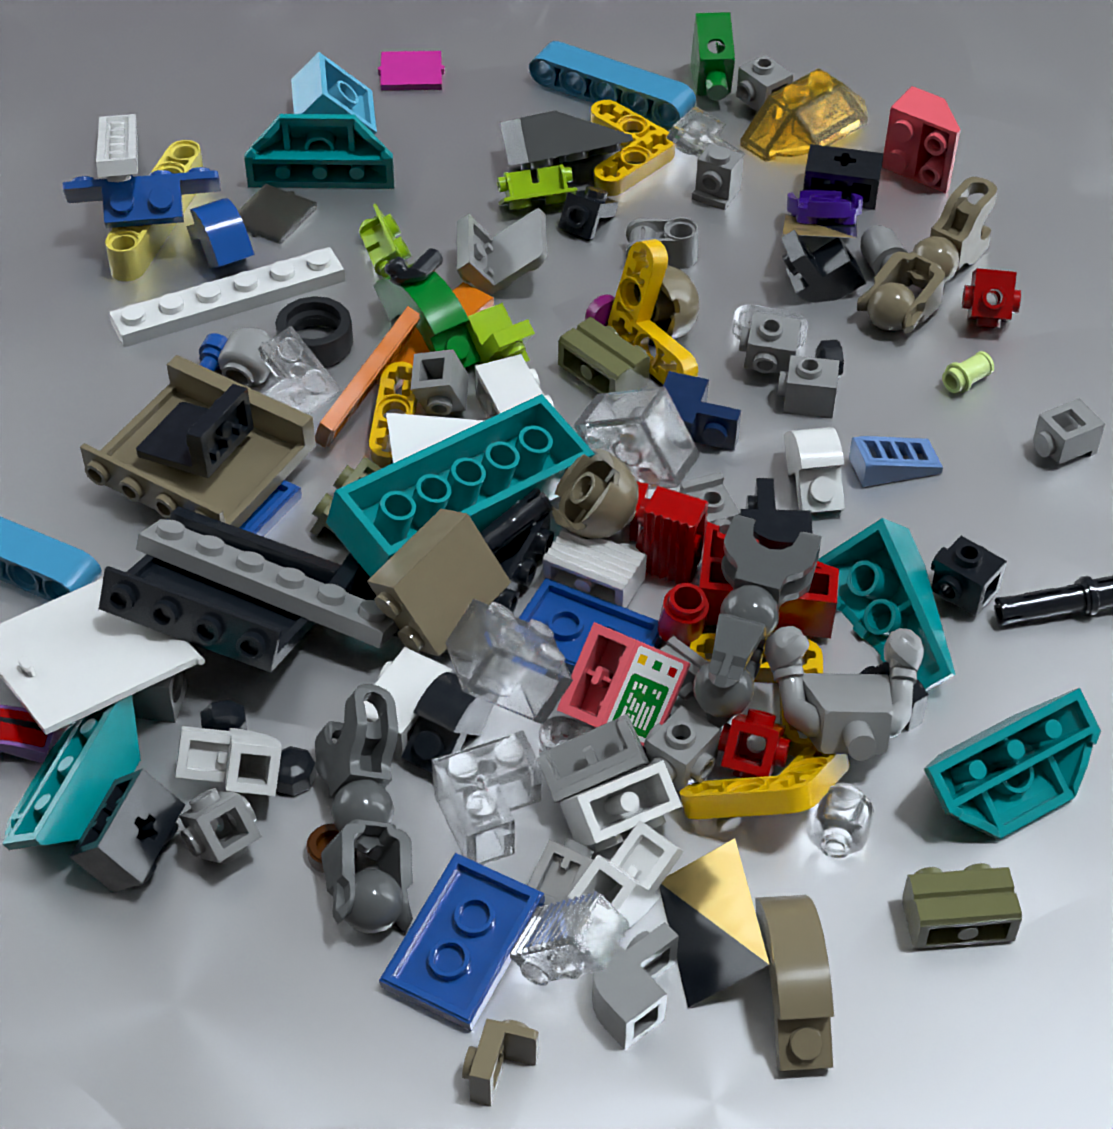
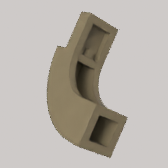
(798, 981)

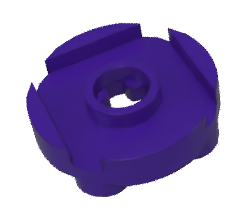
(824, 204)

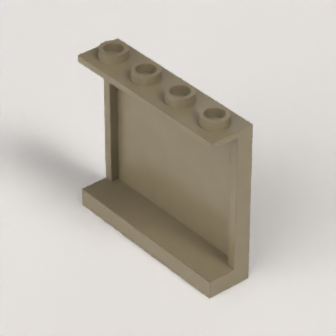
(238, 486)

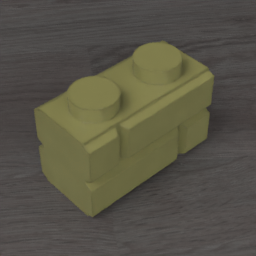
(603, 358)
(961, 906)

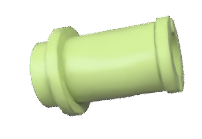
(961, 375)

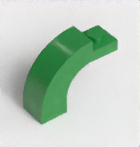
(440, 315)

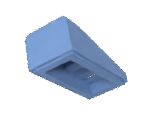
(874, 465)

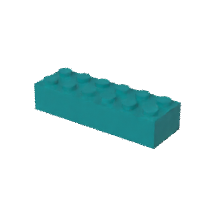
(470, 473)

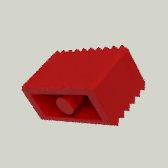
(672, 534)

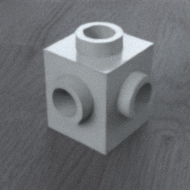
(760, 79)
(769, 342)
(686, 746)
(234, 830)

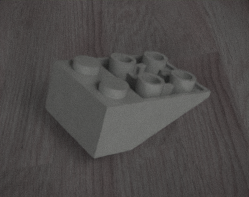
(552, 134)

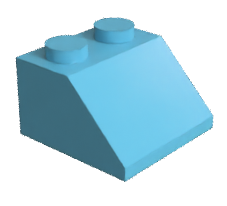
(329, 89)

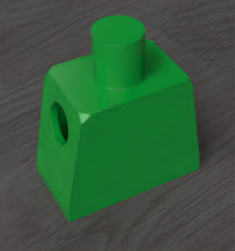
(710, 70)

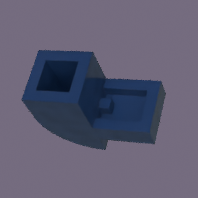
(705, 421)

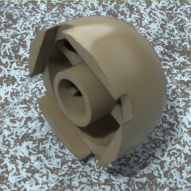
(676, 304)
(596, 496)

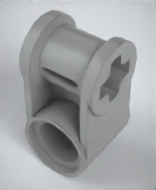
(676, 234)

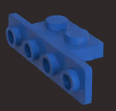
(143, 198)

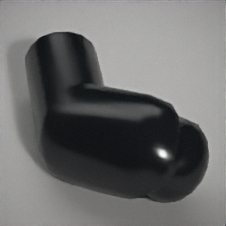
(418, 271)

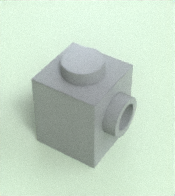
(439, 382)
(809, 386)

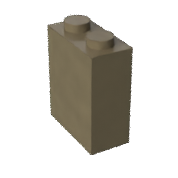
(436, 579)

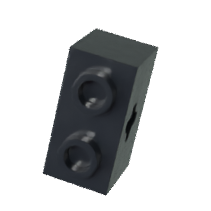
(844, 171)
(128, 831)

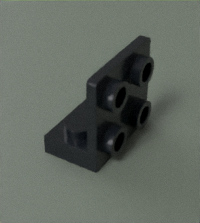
(200, 437)

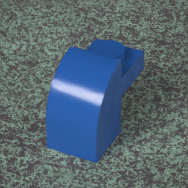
(220, 232)

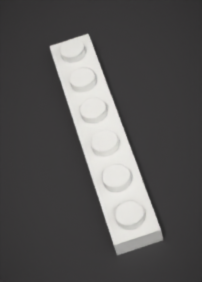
(117, 147)
(226, 296)

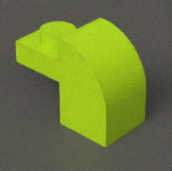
(497, 336)

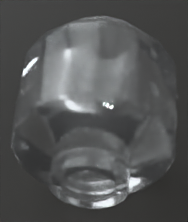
(841, 821)

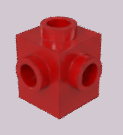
(1000, 285)
(738, 752)

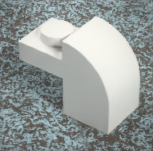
(816, 462)
(236, 757)
(632, 873)

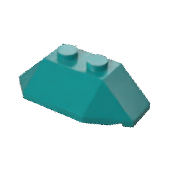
(319, 154)
(1017, 766)
(76, 778)

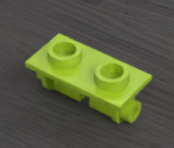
(550, 186)
(381, 240)

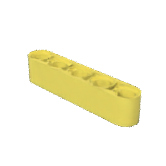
(135, 247)

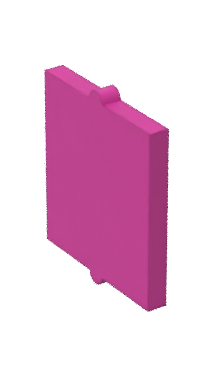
(411, 70)

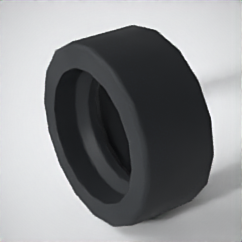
(320, 312)

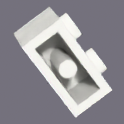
(617, 805)

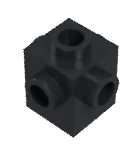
(967, 575)

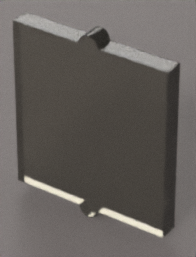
(275, 213)

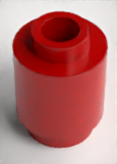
(683, 613)

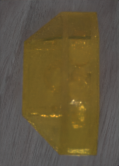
(804, 113)

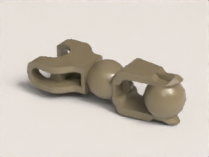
(953, 241)

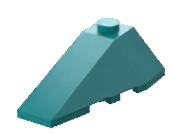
(887, 589)

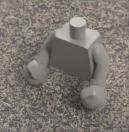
(846, 710)

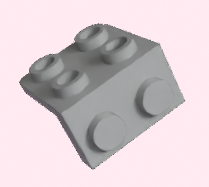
(499, 260)

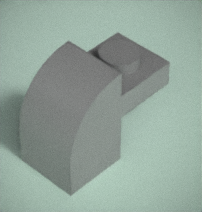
(626, 994)

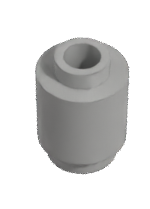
(878, 245)

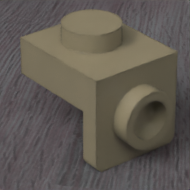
(498, 1042)

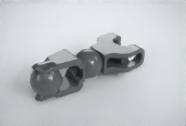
(750, 614)
(363, 814)

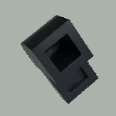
(821, 274)
(774, 527)
(444, 721)

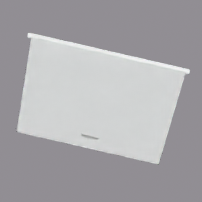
(83, 658)

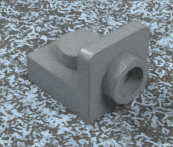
(560, 869)

